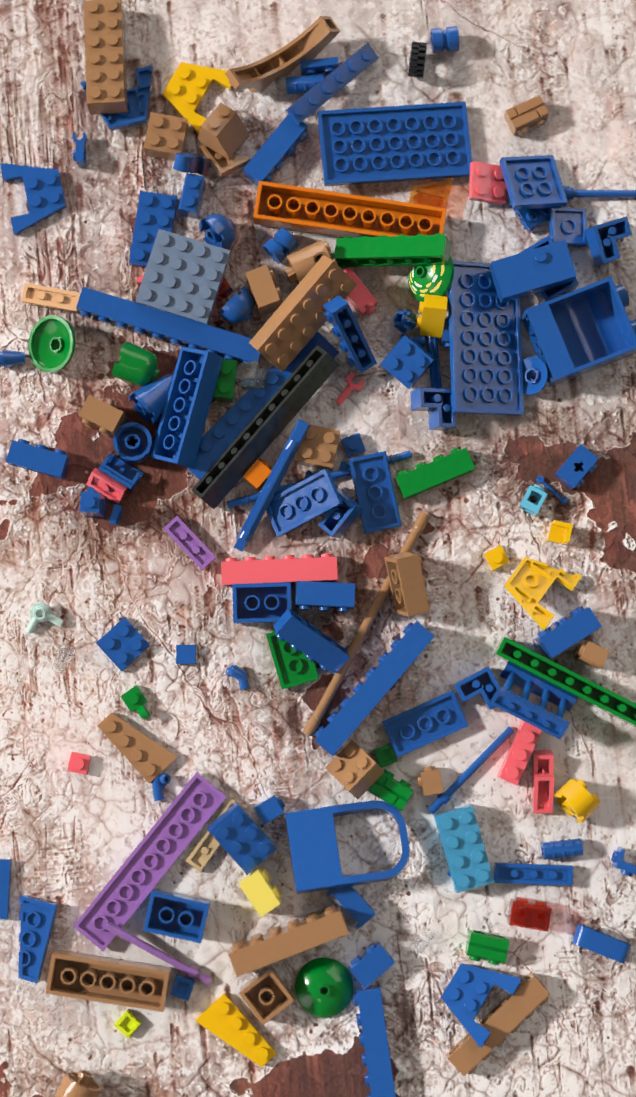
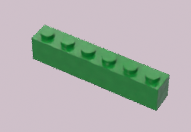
(392, 250)

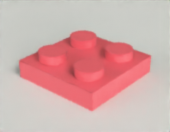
(487, 183)

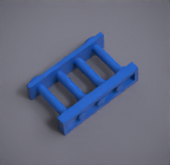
(528, 711)

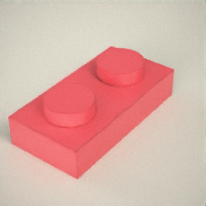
(107, 486)

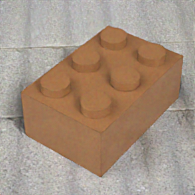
(407, 583)

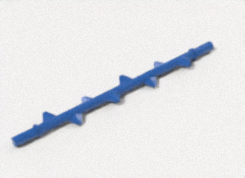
(344, 470)

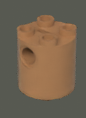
(304, 259)
(78, 1085)

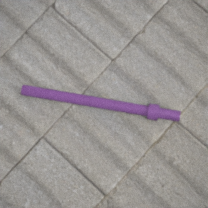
(192, 971)

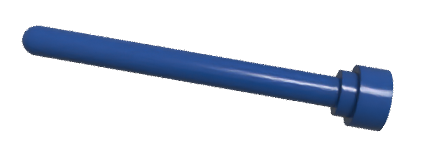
(571, 193)

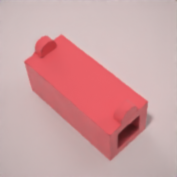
(360, 296)

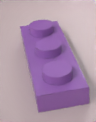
(189, 543)

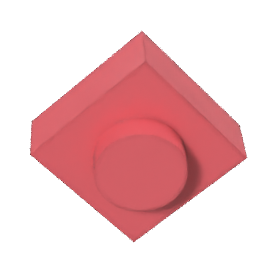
(79, 763)

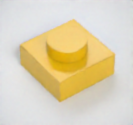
(496, 557)

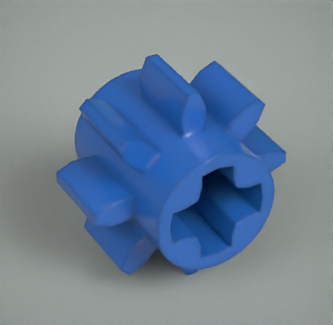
(405, 320)

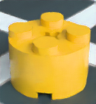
(577, 800)

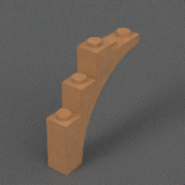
(281, 63)

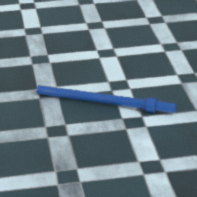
(444, 798)

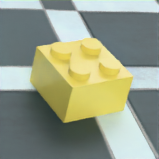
(261, 891)

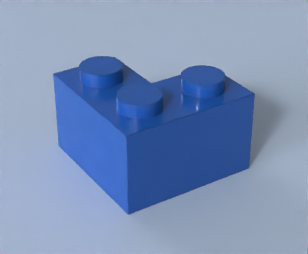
(603, 240)
(439, 407)
(340, 518)
(480, 683)

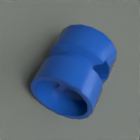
(444, 39)
(280, 245)

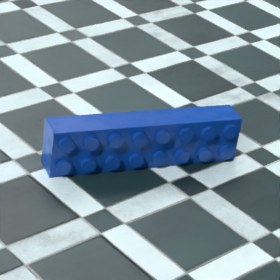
(374, 688)

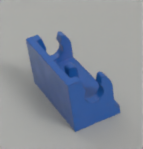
(121, 471)

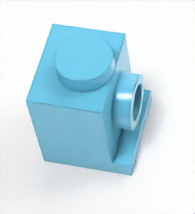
(533, 508)

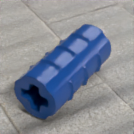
(302, 84)
(561, 849)

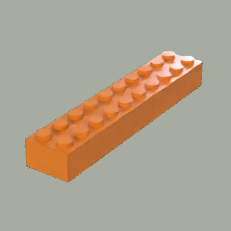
(342, 213)

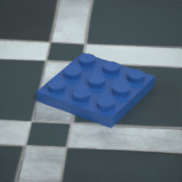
(533, 182)

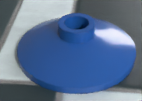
(530, 367)

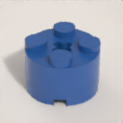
(124, 438)

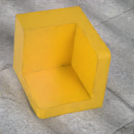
(559, 532)

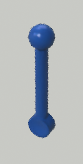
(540, 480)

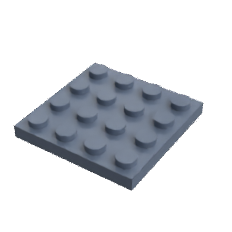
(183, 276)

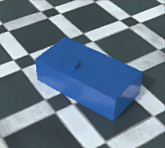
(532, 271)

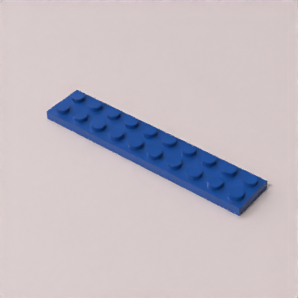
(236, 419)

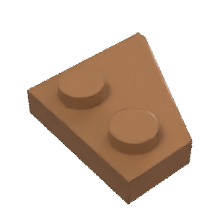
(221, 164)

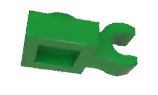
(134, 701)

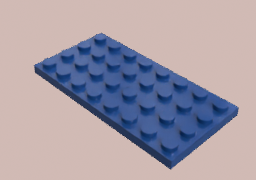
(394, 143)
(483, 345)

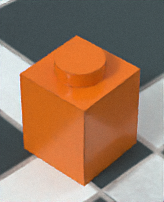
(258, 474)

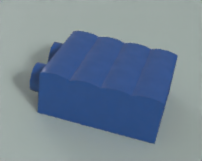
(581, 330)

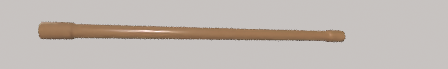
(315, 719)

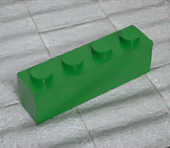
(434, 473)

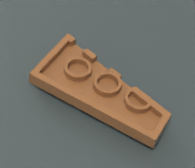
(139, 749)

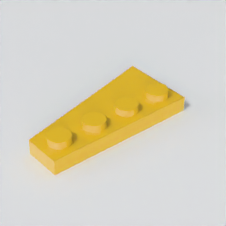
(234, 1028)

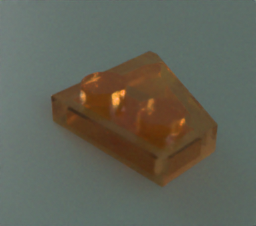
(432, 194)

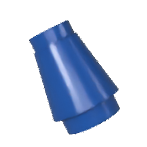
(11, 358)

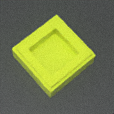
(128, 1023)

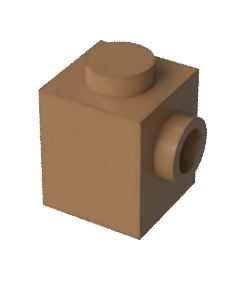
(430, 781)

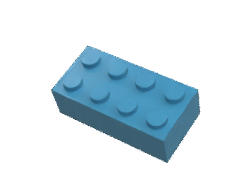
(463, 848)

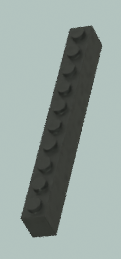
(265, 427)

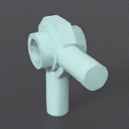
(39, 613)

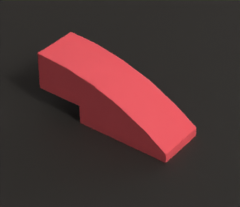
(542, 781)

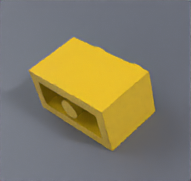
(433, 315)

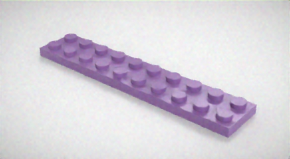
(150, 860)

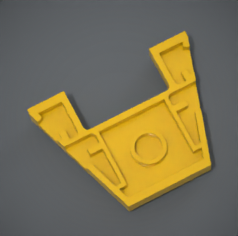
(189, 87)
(531, 583)

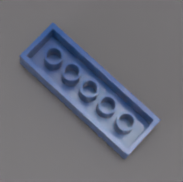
(187, 407)

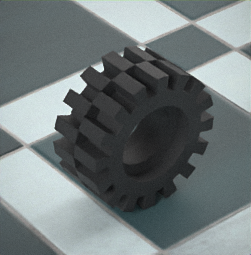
(417, 59)

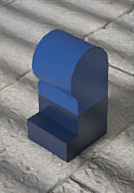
(192, 163)

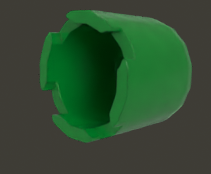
(136, 365)

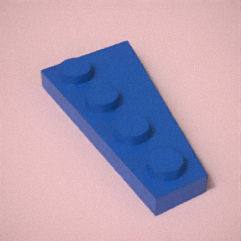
(36, 928)

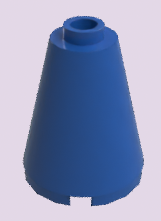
(151, 398)

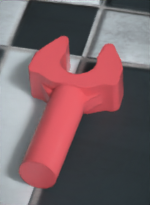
(350, 387)

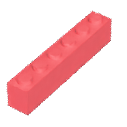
(279, 570)

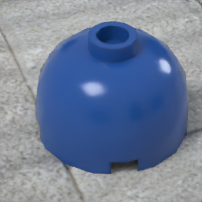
(218, 230)
(239, 307)

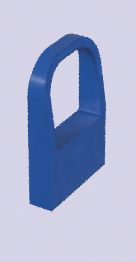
(316, 847)

